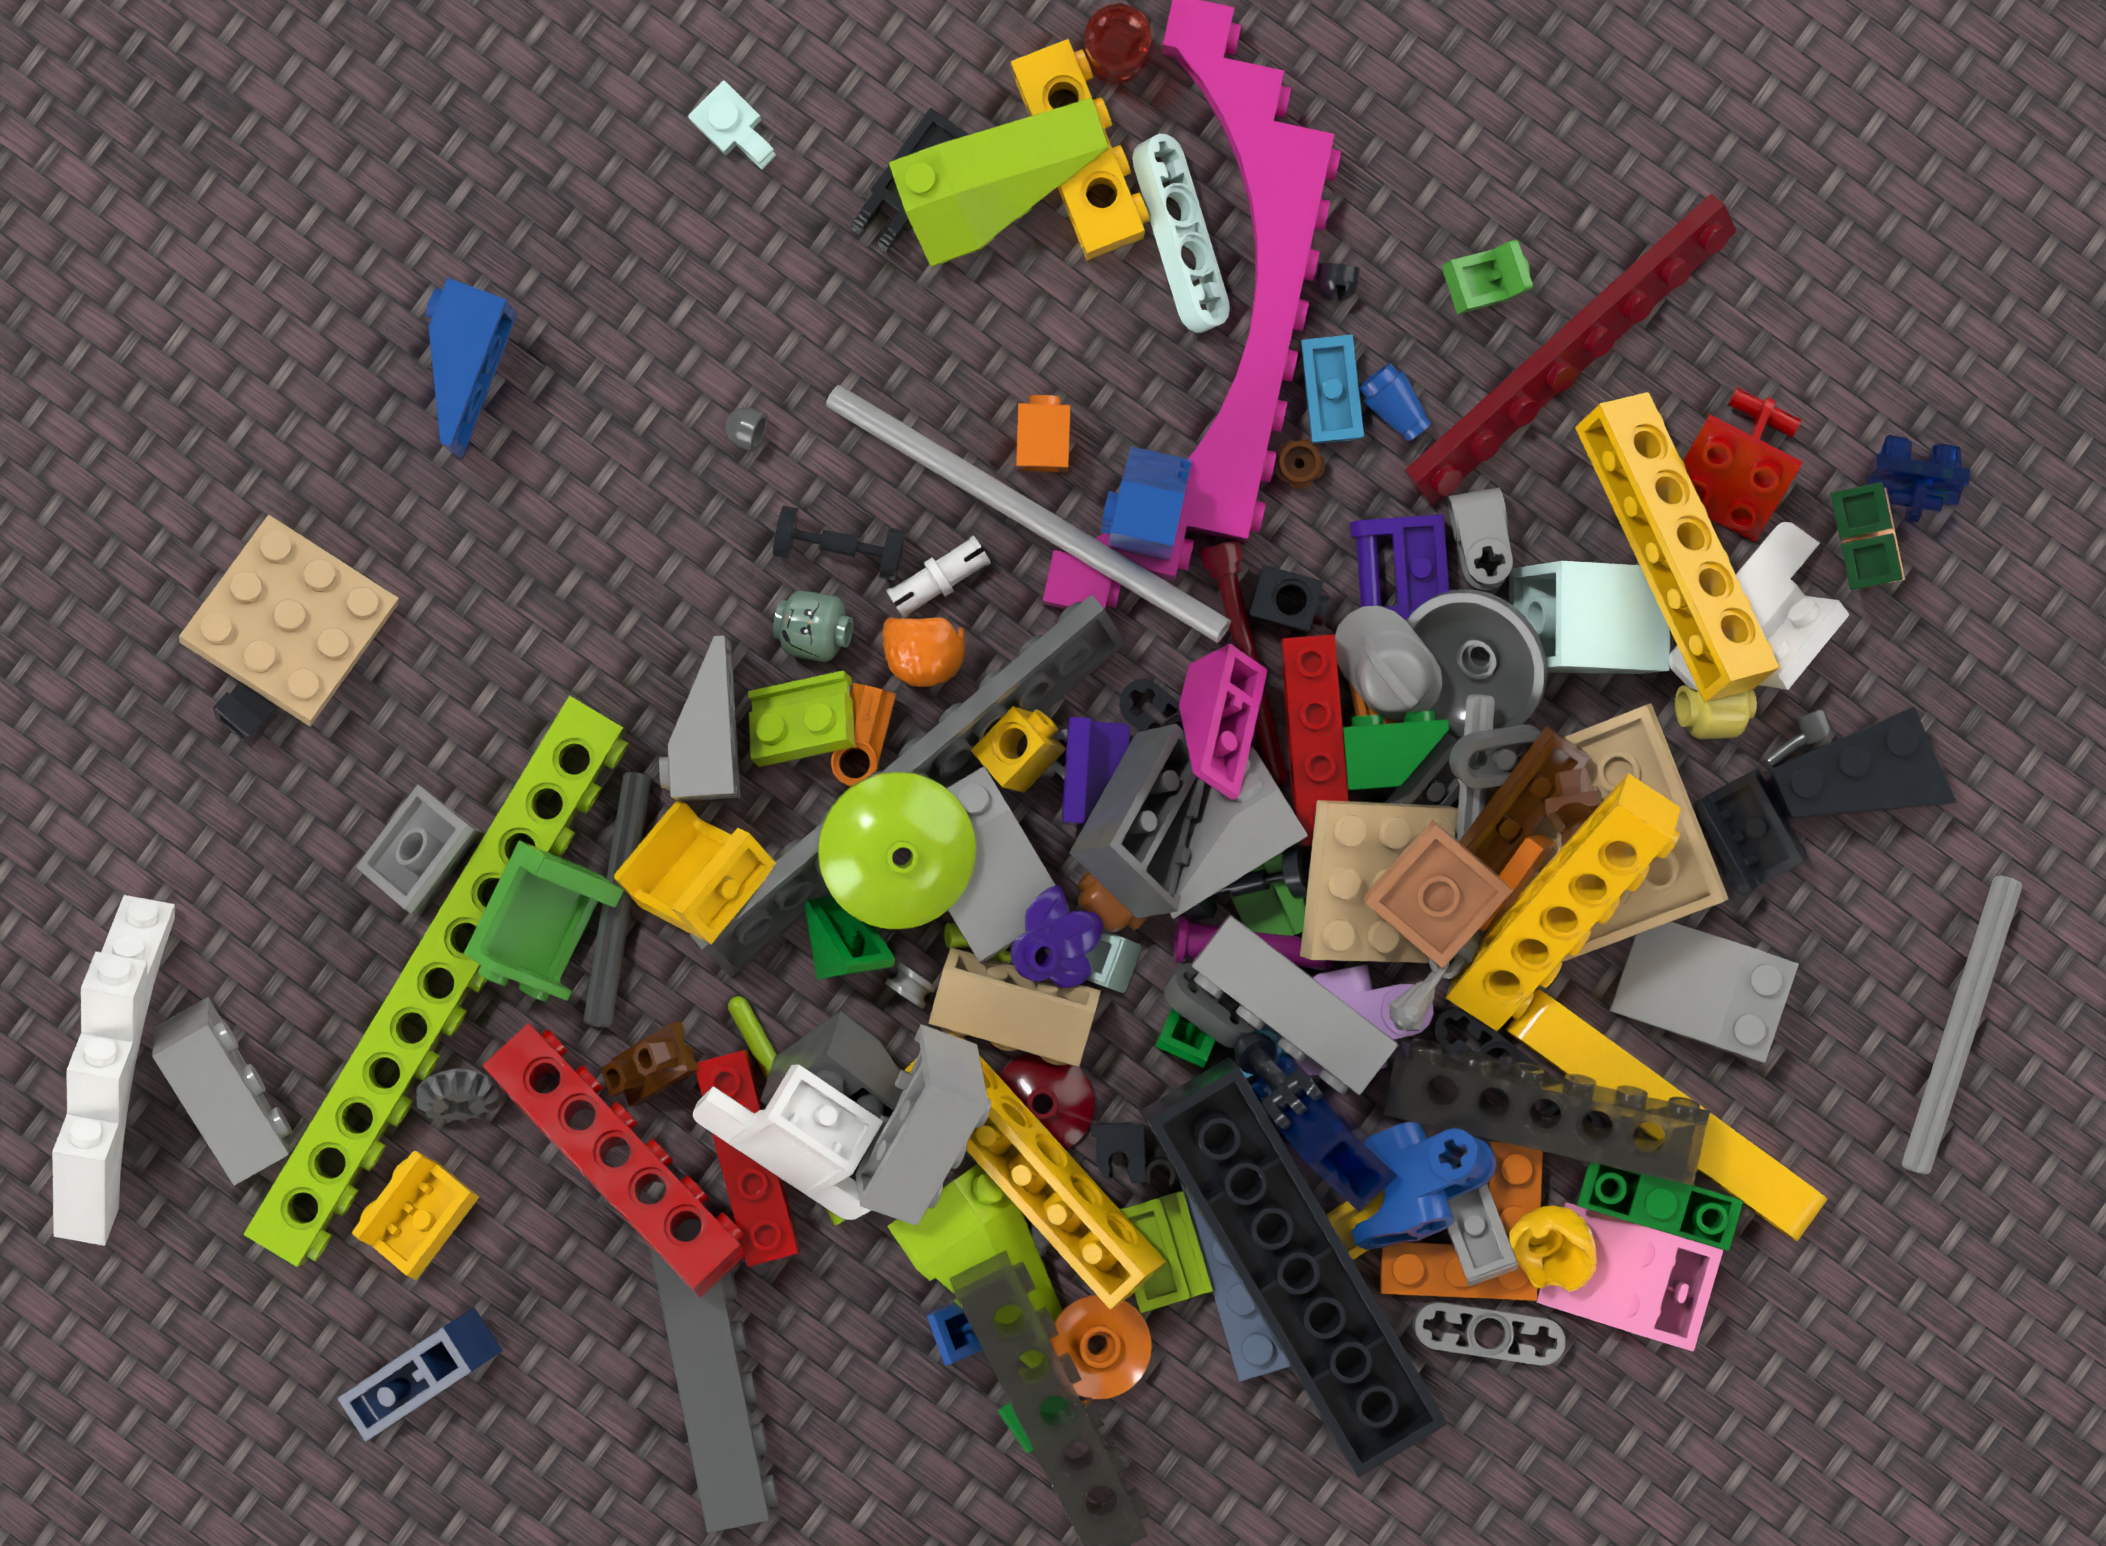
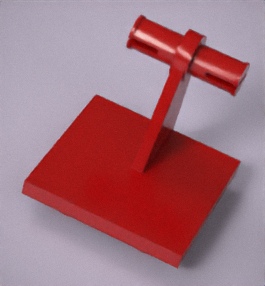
(1737, 472)

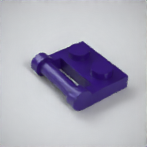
(1417, 560)

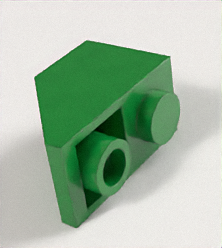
(1388, 753)

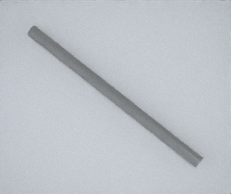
(1028, 513)

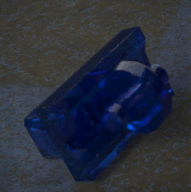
(1916, 482)

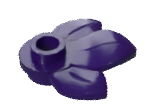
(1064, 940)

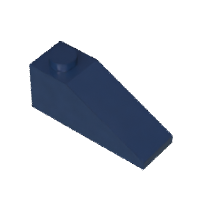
(420, 1374)

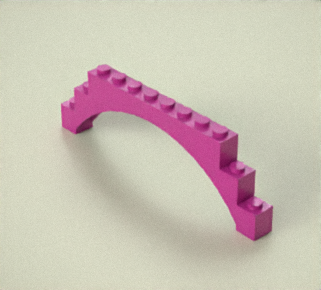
(1284, 184)

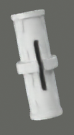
(938, 576)

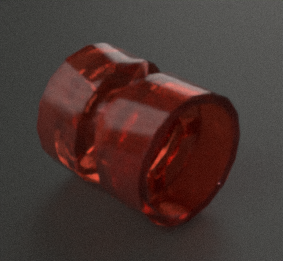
(1117, 43)

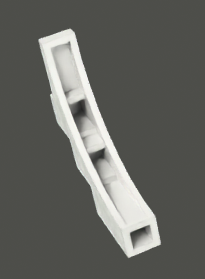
(102, 1070)

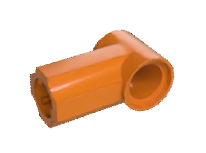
(871, 721)

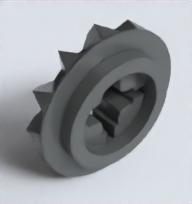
(458, 1095)

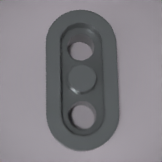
(1496, 755)

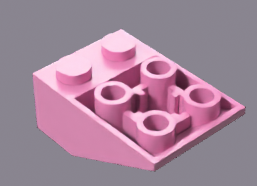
(1642, 1281)

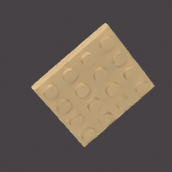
(1687, 875)

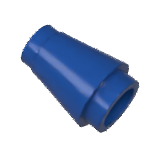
(1394, 400)

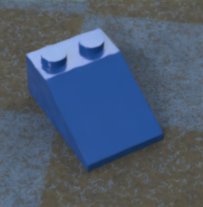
(466, 346)

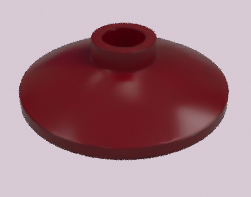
(1065, 1085)

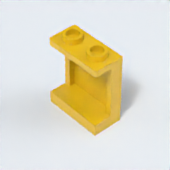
(694, 872)

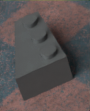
(1143, 822)

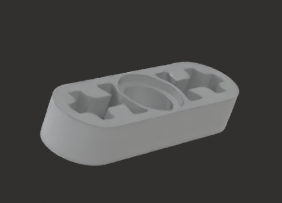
(1530, 1326)

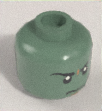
(812, 625)

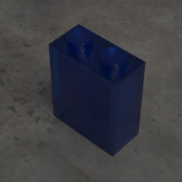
(1333, 1143)

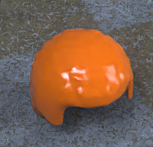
(923, 650)

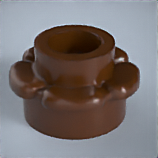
(1313, 463)

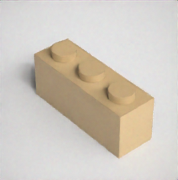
(1013, 1011)

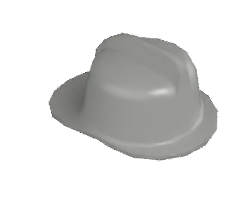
(1387, 662)

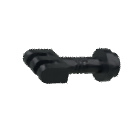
(1256, 1055)

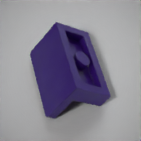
(1090, 761)

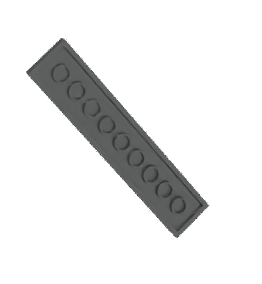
(1034, 680)

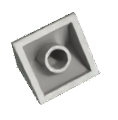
(418, 850)

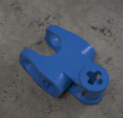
(1425, 1182)

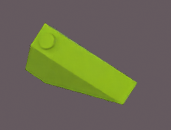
(983, 182)
(969, 1227)

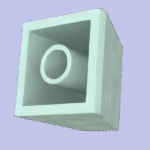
(1593, 617)

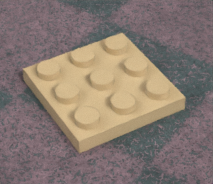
(289, 620)
(1348, 855)

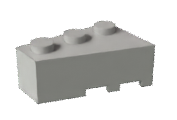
(220, 1091)
(927, 1130)

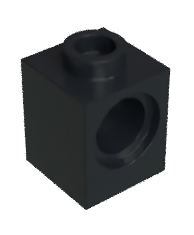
(1264, 600)

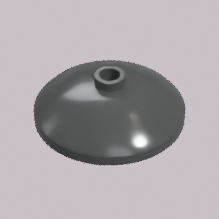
(1517, 668)

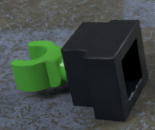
(245, 713)

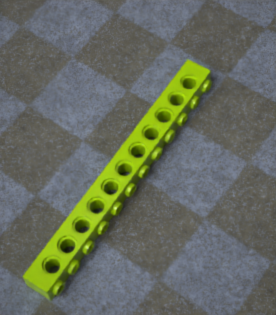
(275, 1222)

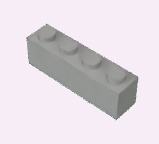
(1294, 1005)

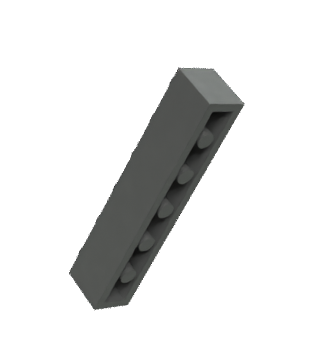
(716, 1396)

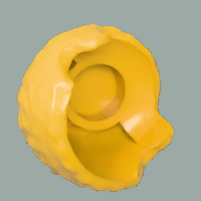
(1554, 1248)

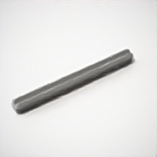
(1962, 1024)

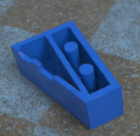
(1149, 504)

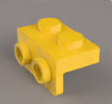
(415, 1214)

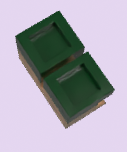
(1867, 536)

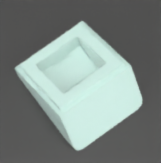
(1113, 961)

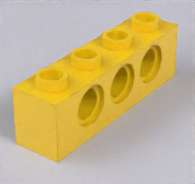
(1096, 228)

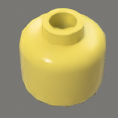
(1716, 718)

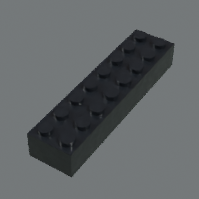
(1293, 1266)

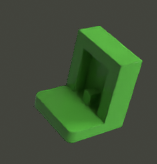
(1487, 277)

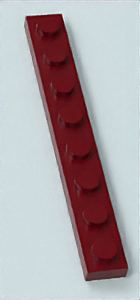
(1571, 350)

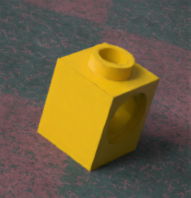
(999, 748)

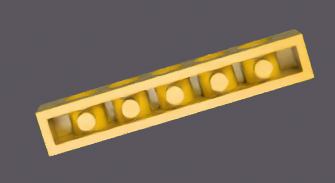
(1677, 547)
(1566, 901)
(1059, 1196)

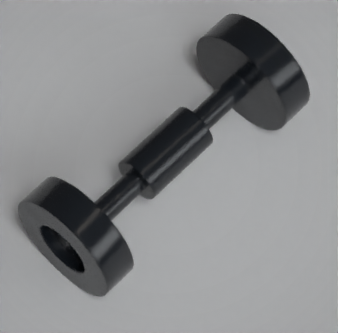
(838, 542)
(1295, 874)

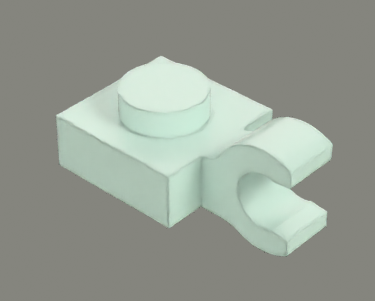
(730, 122)

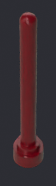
(1224, 564)

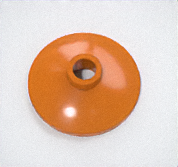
(1125, 1348)

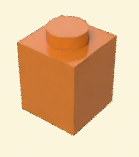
(1043, 435)

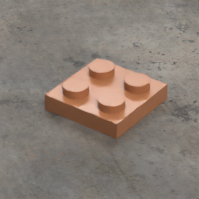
(1437, 894)

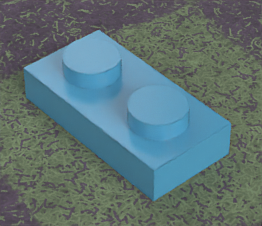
(1332, 389)

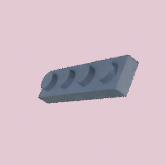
(1247, 1336)

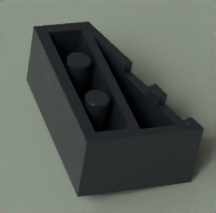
(1865, 771)

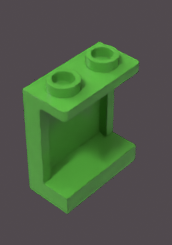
(537, 920)

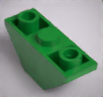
(1661, 1204)

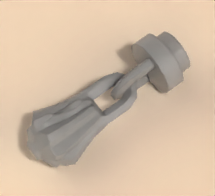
(1411, 1007)

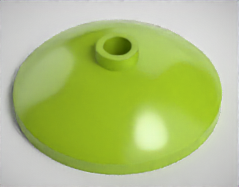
(875, 821)

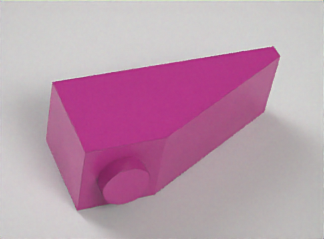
(1220, 715)

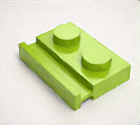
(801, 719)
(1170, 1231)

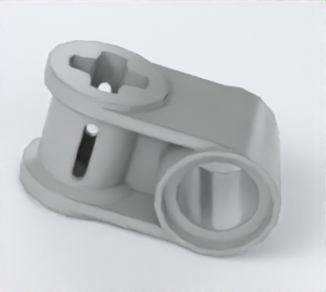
(1481, 528)

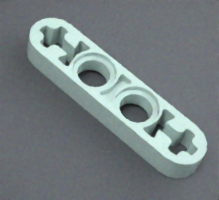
(1187, 232)

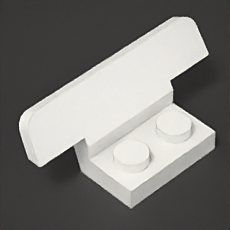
(1790, 621)
(803, 1136)

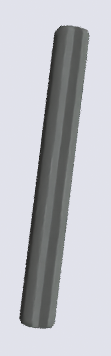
(615, 921)

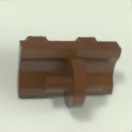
(1573, 803)
(650, 1065)

